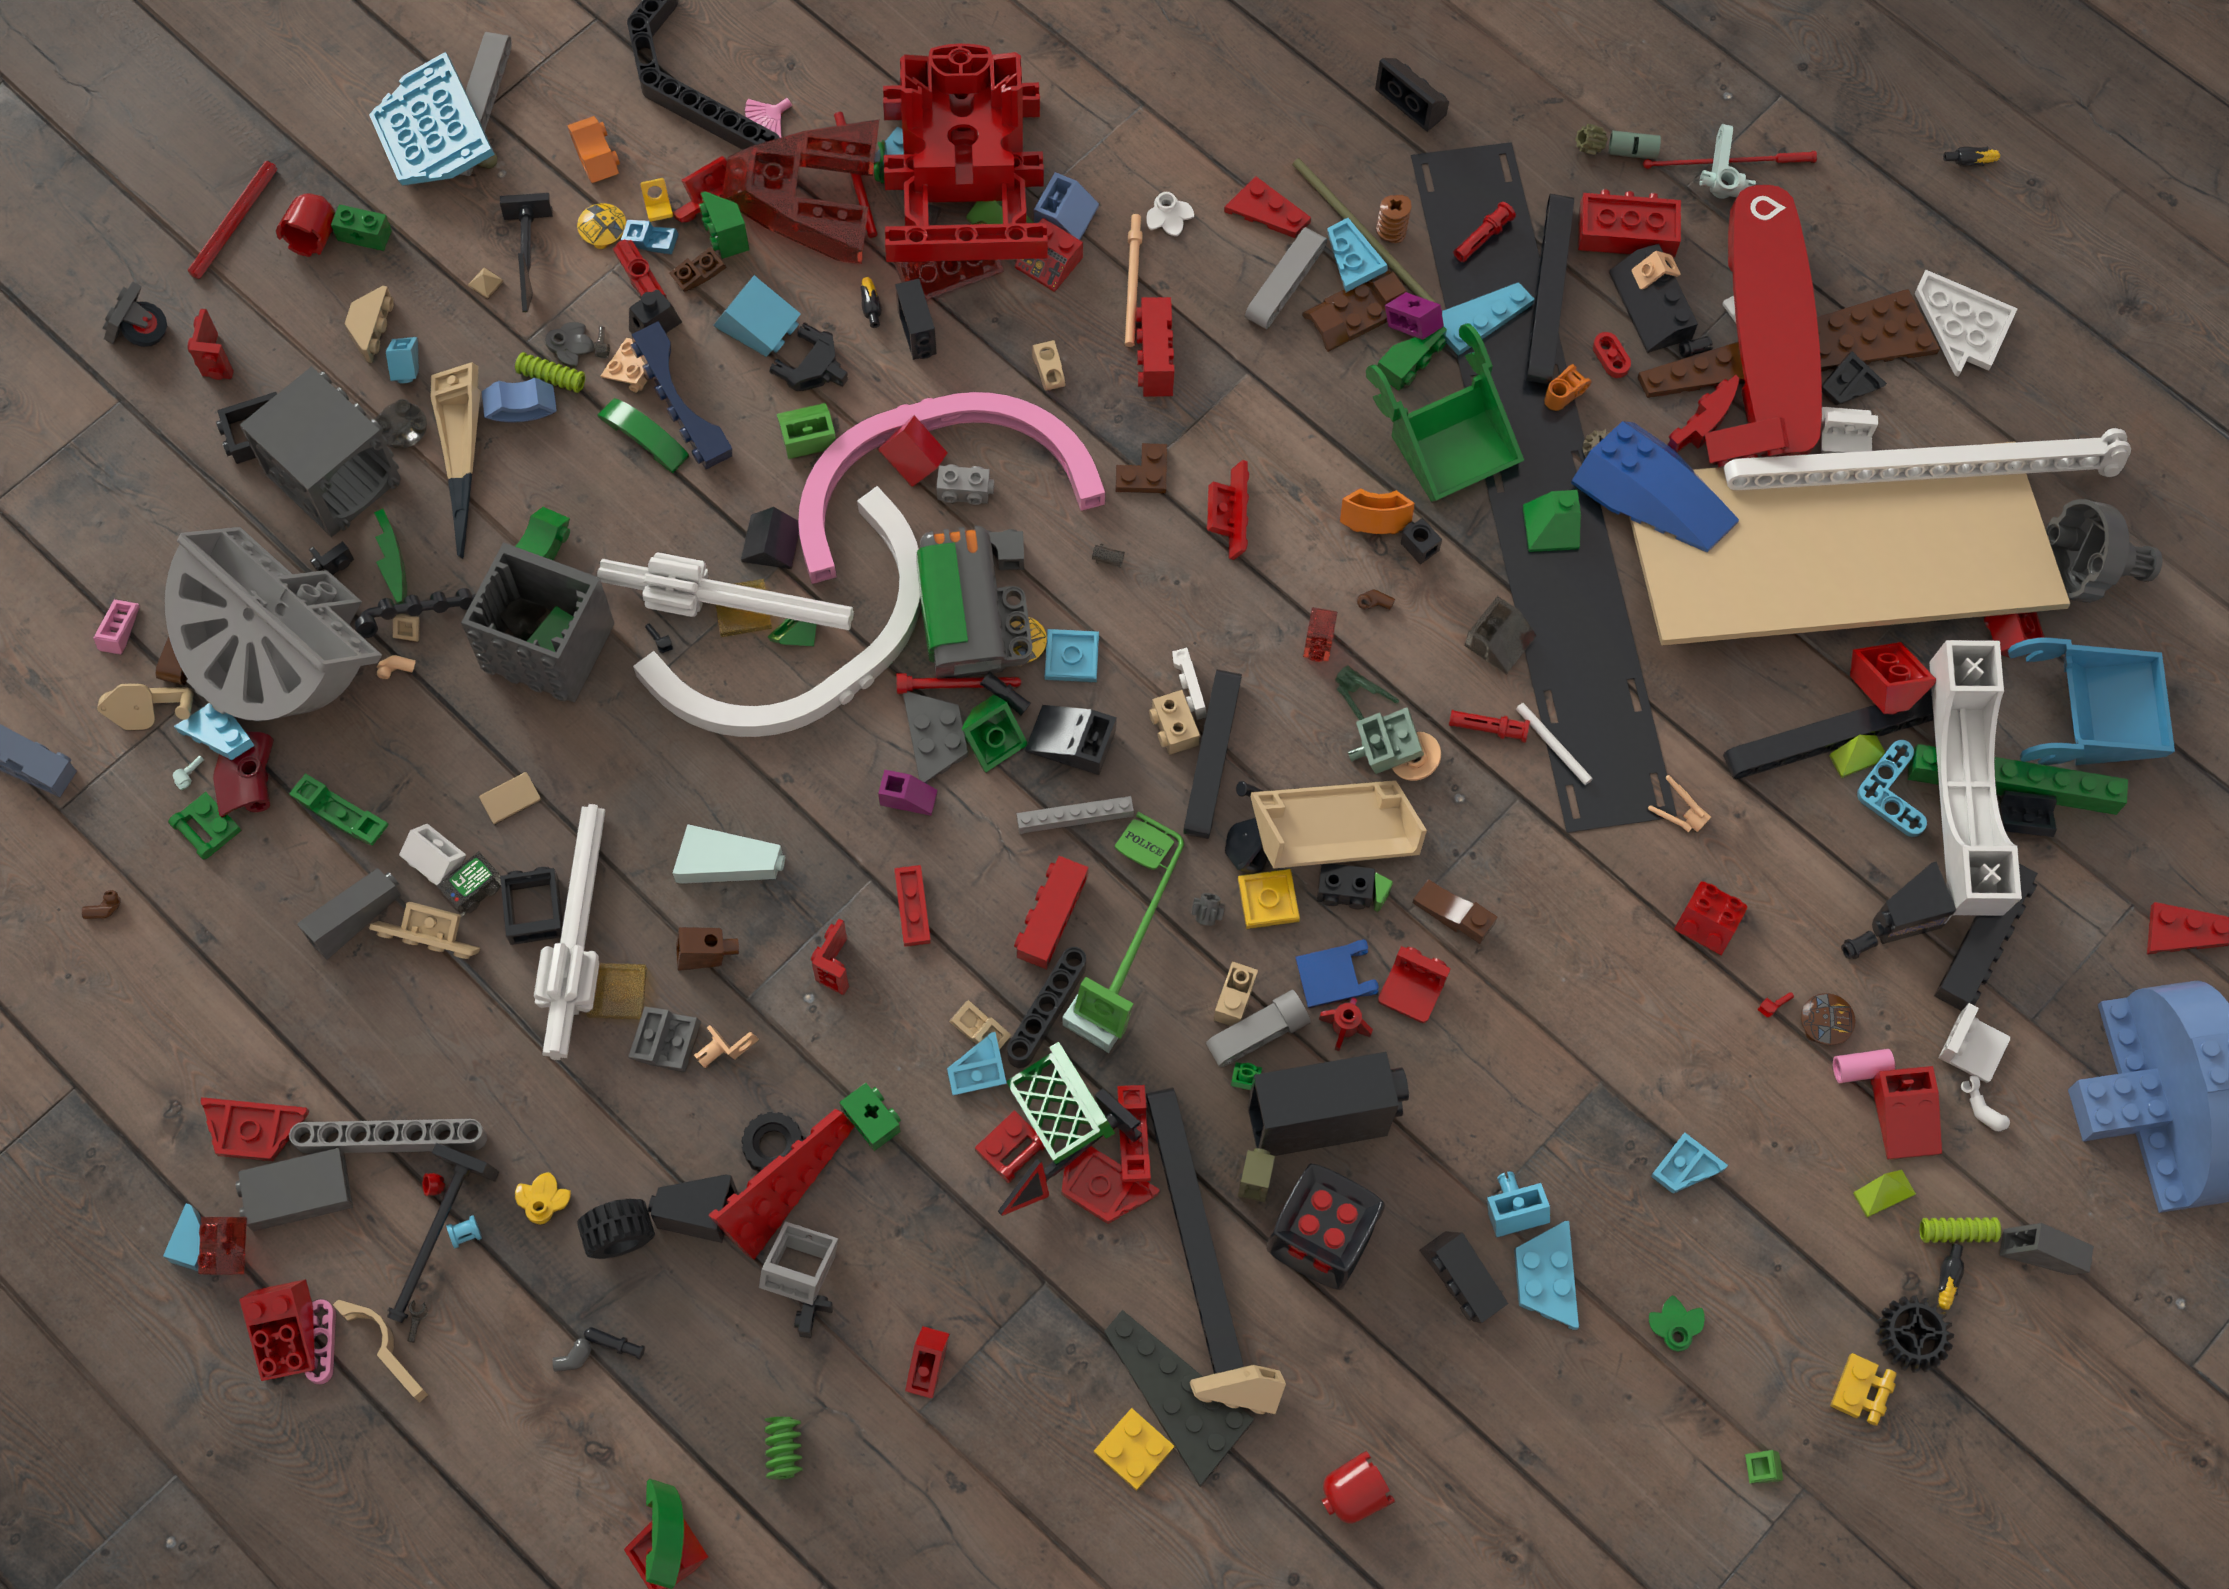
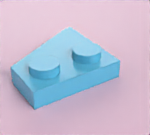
(1687, 1165)

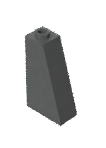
(349, 912)

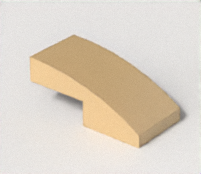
(977, 1025)

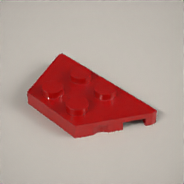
(250, 1128)
(1098, 1187)

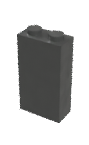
(294, 1189)

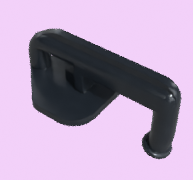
(1244, 839)

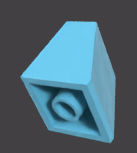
(758, 318)

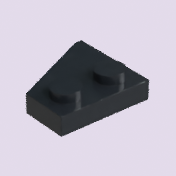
(1851, 380)

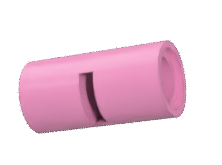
(1862, 1065)

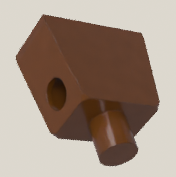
(703, 947)

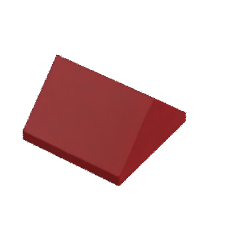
(913, 451)

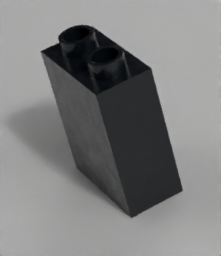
(1326, 1104)

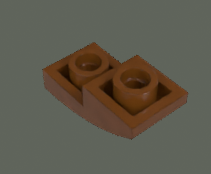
(696, 272)

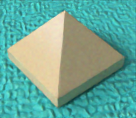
(485, 283)
(406, 627)

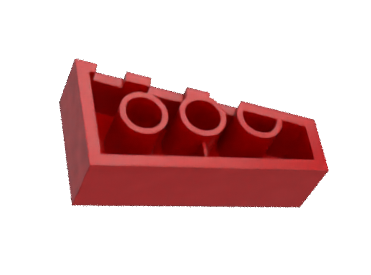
(1157, 346)

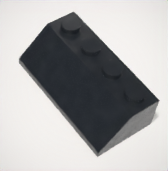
(1658, 311)

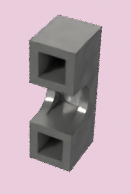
(1008, 549)

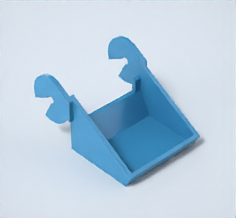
(2114, 701)

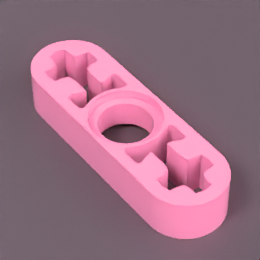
(328, 1362)

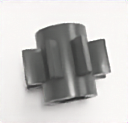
(1208, 909)

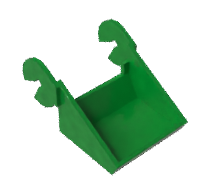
(1457, 436)

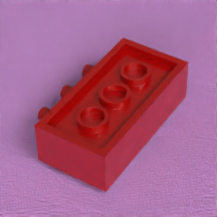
(1628, 223)

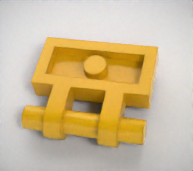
(1855, 1385)

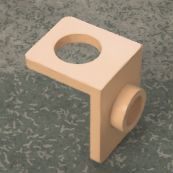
(1653, 268)

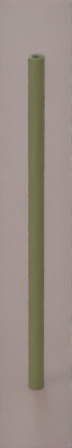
(1345, 213)

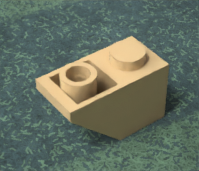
(1235, 994)

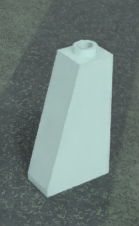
(722, 857)

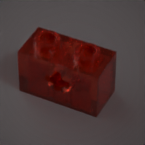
(1320, 634)
(222, 1245)

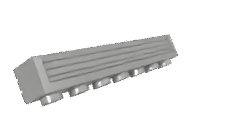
(1075, 814)

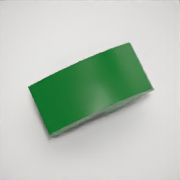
(1244, 1074)

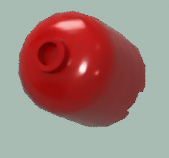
(307, 224)
(1355, 1490)

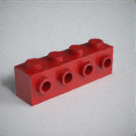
(1052, 912)

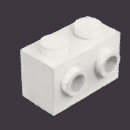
(431, 853)

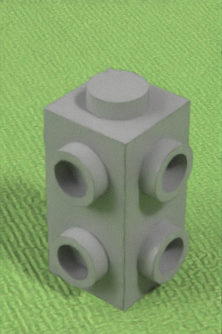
(964, 484)

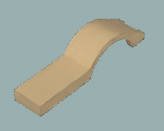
(351, 1312)

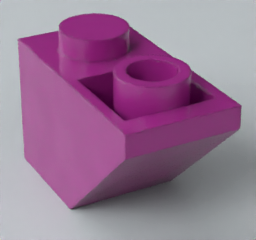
(906, 793)

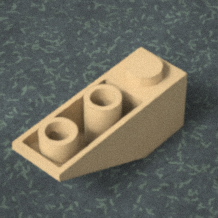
(1244, 1387)

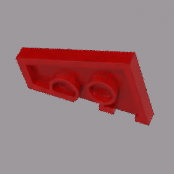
(1265, 205)
(2183, 928)

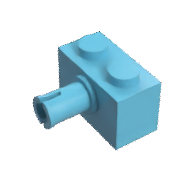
(1516, 1207)

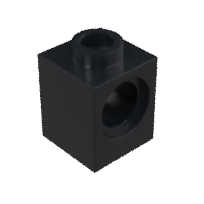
(1420, 550)

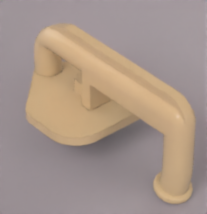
(133, 707)

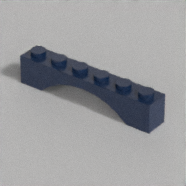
(706, 438)

